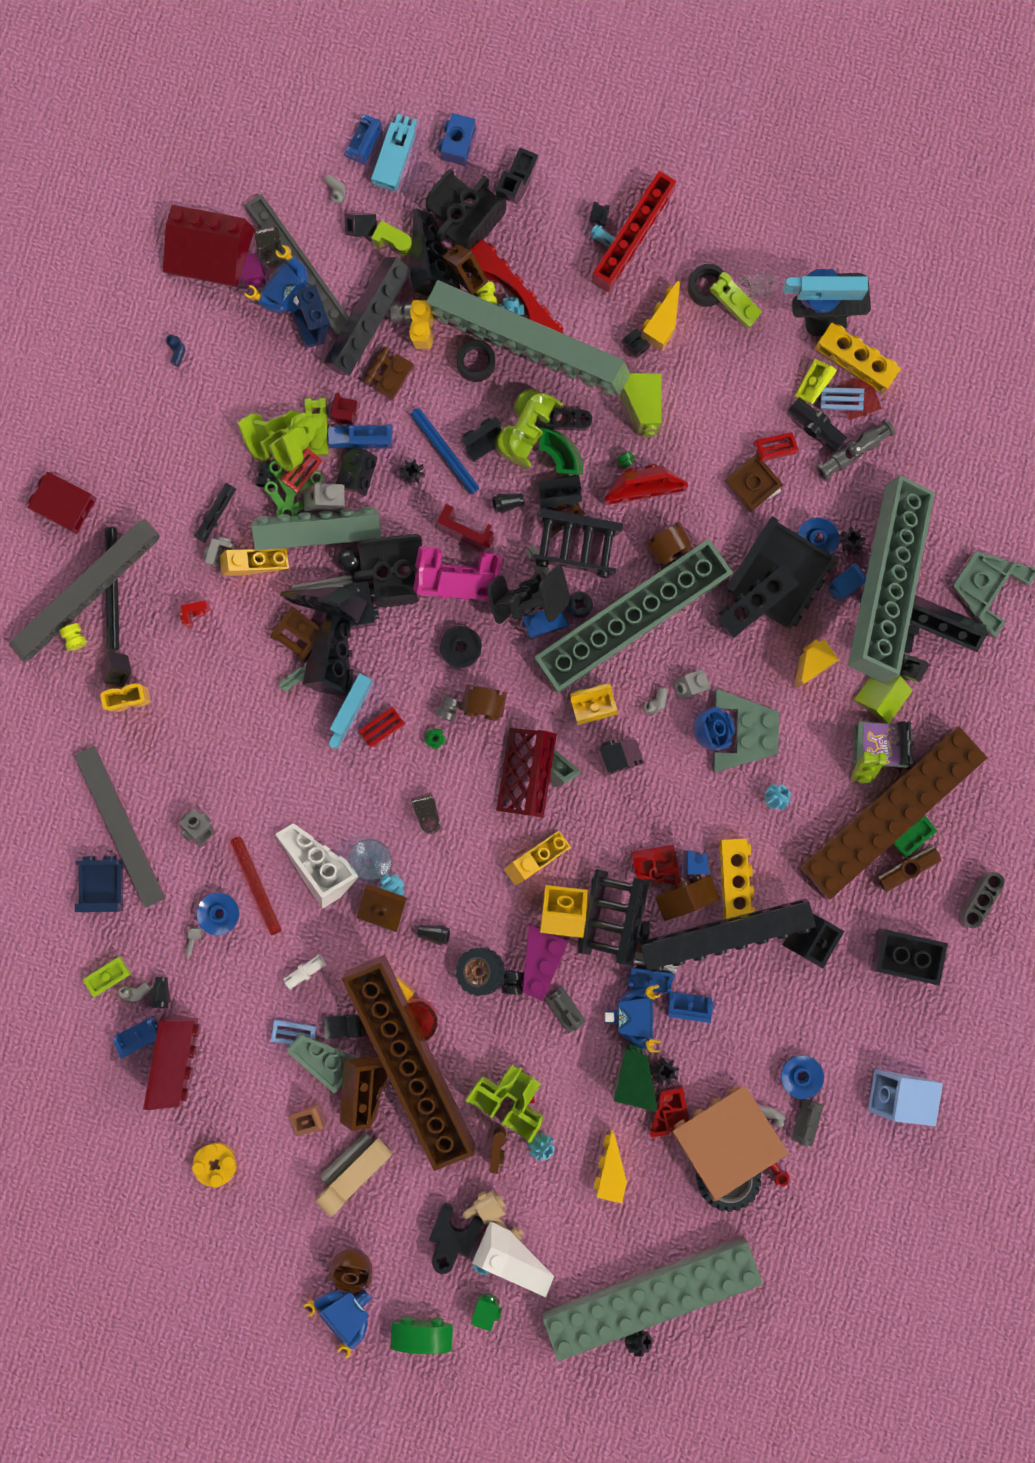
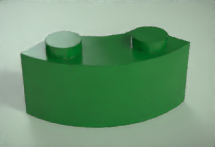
(563, 451)
(421, 1336)

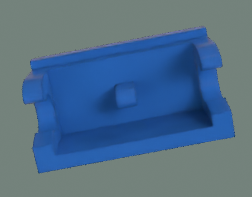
(364, 139)
(371, 437)
(694, 864)
(645, 978)
(690, 1007)
(136, 1037)

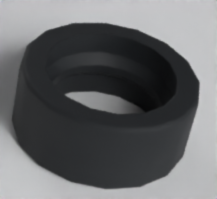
(705, 269)
(473, 345)

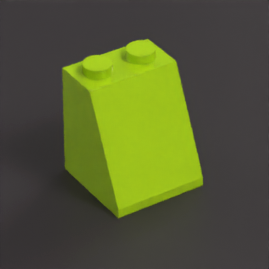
(644, 402)

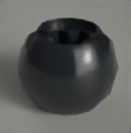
(349, 561)
(588, 604)

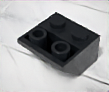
(817, 944)

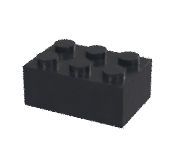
(909, 956)

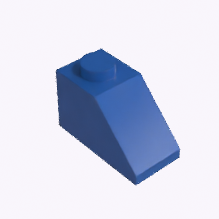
(846, 582)
(537, 624)

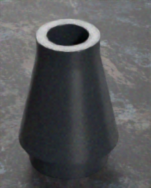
(507, 502)
(434, 933)
(160, 994)

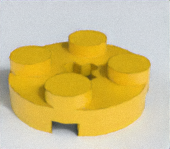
(202, 1166)

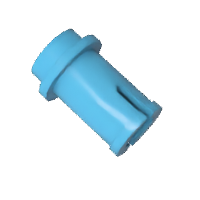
(602, 236)

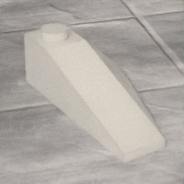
(320, 869)
(508, 1258)

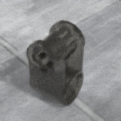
(268, 241)
(425, 809)

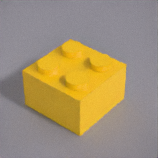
(564, 911)

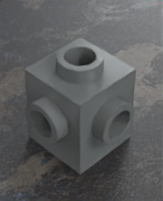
(196, 827)

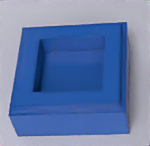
(338, 436)

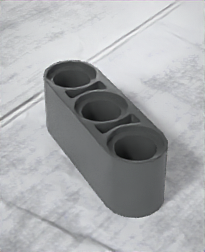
(990, 894)

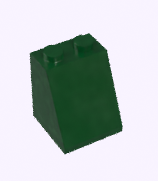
(633, 1079)

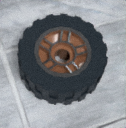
(469, 971)

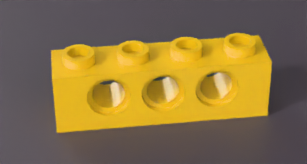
(861, 369)
(729, 893)

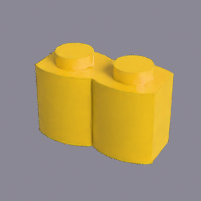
(421, 324)
(129, 696)

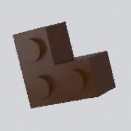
(686, 897)

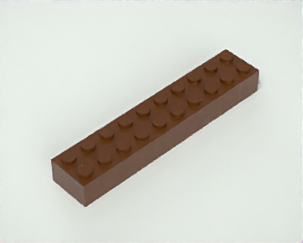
(892, 812)
(409, 1062)

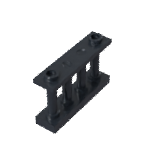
(569, 523)
(629, 930)

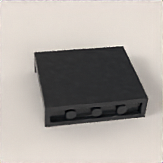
(803, 559)

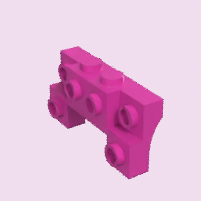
(453, 580)

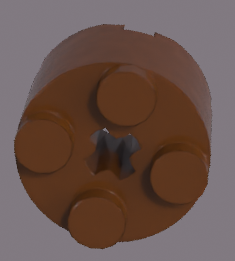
(667, 543)
(483, 701)

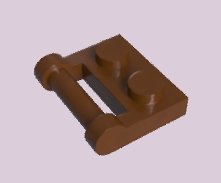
(300, 627)
(497, 1154)

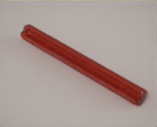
(255, 885)

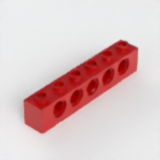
(633, 231)

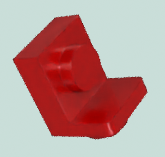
(196, 609)

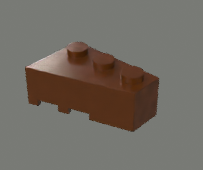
(361, 1091)

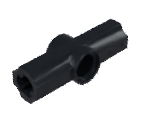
(817, 424)

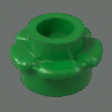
(625, 459)
(435, 744)

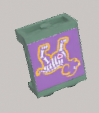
(875, 739)

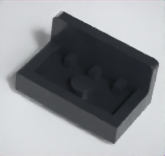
(482, 440)
(357, 470)
(560, 492)

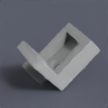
(212, 552)
(691, 684)

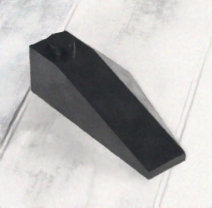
(427, 255)
(334, 601)
(329, 661)

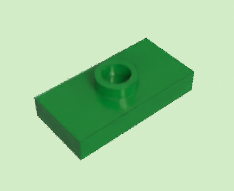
(915, 837)

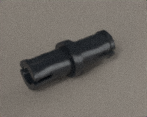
(905, 743)

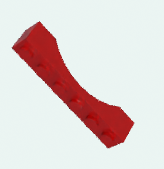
(499, 271)

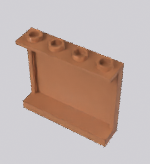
(729, 1142)

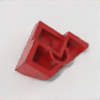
(657, 864)
(670, 1111)

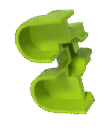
(279, 437)
(517, 441)
(518, 1087)

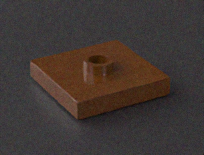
(753, 483)
(381, 907)

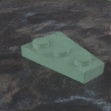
(320, 1060)

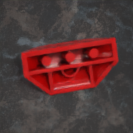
(644, 484)

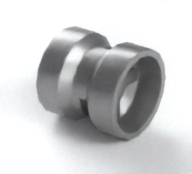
(400, 313)
(448, 708)

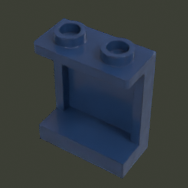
(312, 319)
(100, 885)

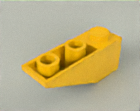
(662, 325)
(252, 562)
(537, 858)
(612, 1178)

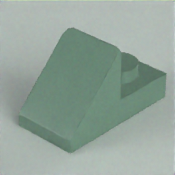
(562, 770)

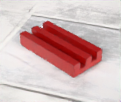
(768, 456)
(290, 483)
(367, 737)

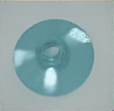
(374, 851)

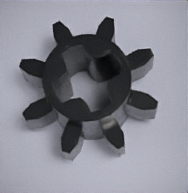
(408, 468)
(855, 535)
(660, 1067)
(638, 1343)

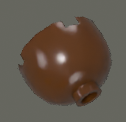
(351, 1270)

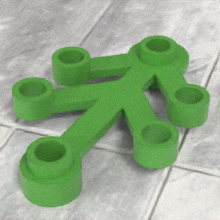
(290, 495)

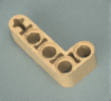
(353, 1177)

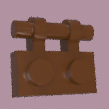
(394, 376)

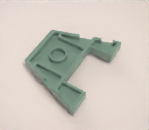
(982, 581)
(755, 732)

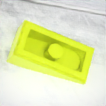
(815, 381)

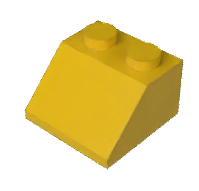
(816, 659)

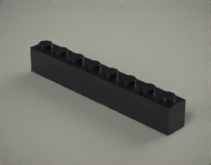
(727, 934)

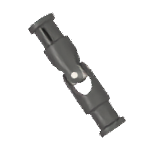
(867, 441)

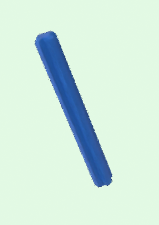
(445, 451)

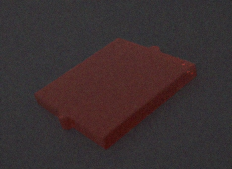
(870, 402)

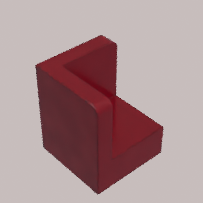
(344, 410)

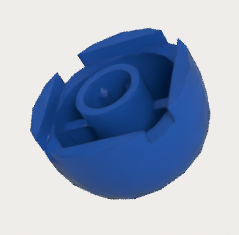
(713, 729)

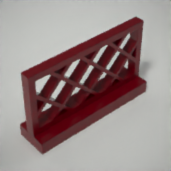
(538, 773)

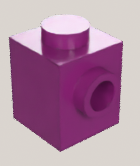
(253, 271)

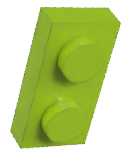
(107, 976)

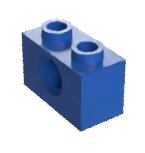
(457, 151)

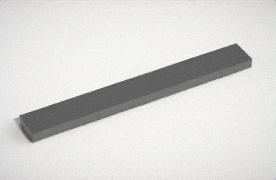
(265, 217)
(120, 827)

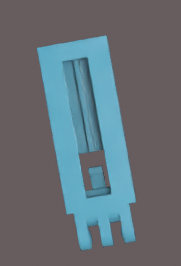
(392, 156)
(827, 287)
(350, 709)

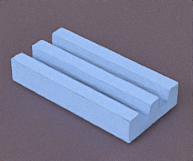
(854, 391)
(291, 1033)

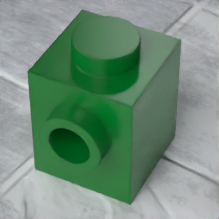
(486, 1311)

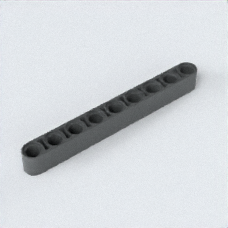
(84, 590)

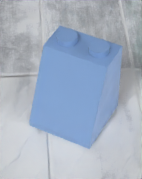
(905, 1098)

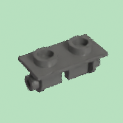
(565, 1010)
(807, 1122)

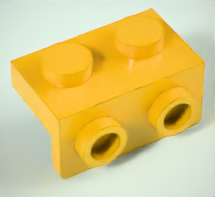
(593, 703)

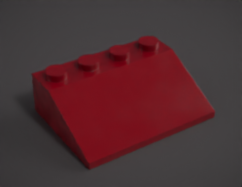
(206, 245)
(172, 1062)

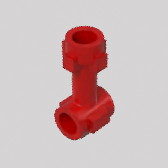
(780, 1177)

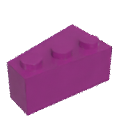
(542, 960)

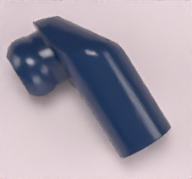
(178, 349)

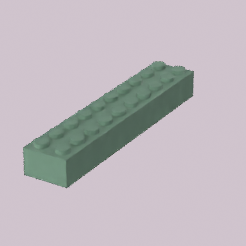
(529, 338)
(891, 580)
(633, 616)
(651, 1298)

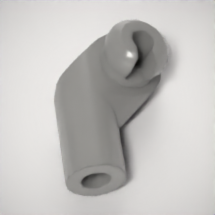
(339, 191)
(657, 704)
(134, 994)
(778, 1117)

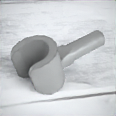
(194, 933)

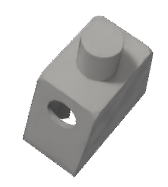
(325, 497)

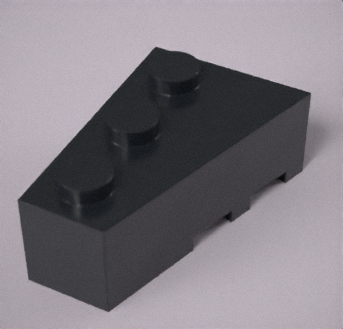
(619, 756)

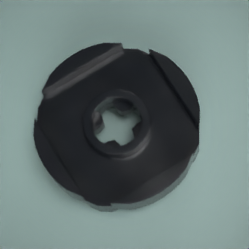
(463, 635)

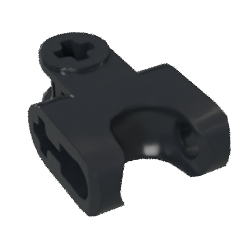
(452, 1240)

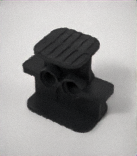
(477, 218)
(818, 322)
(390, 554)
(549, 593)

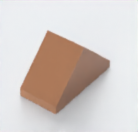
(308, 1120)

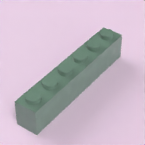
(316, 528)

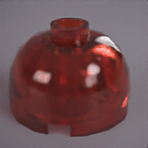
(425, 1016)

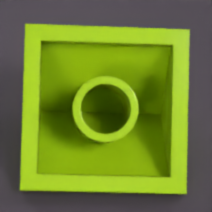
(883, 698)

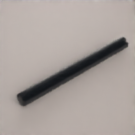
(112, 601)

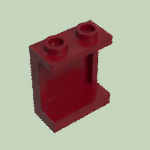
(61, 502)
(464, 534)

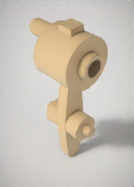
(491, 1209)

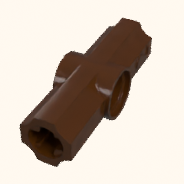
(920, 861)

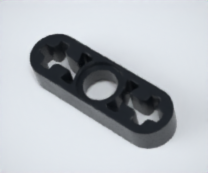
(568, 412)

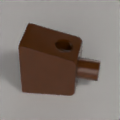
(460, 262)

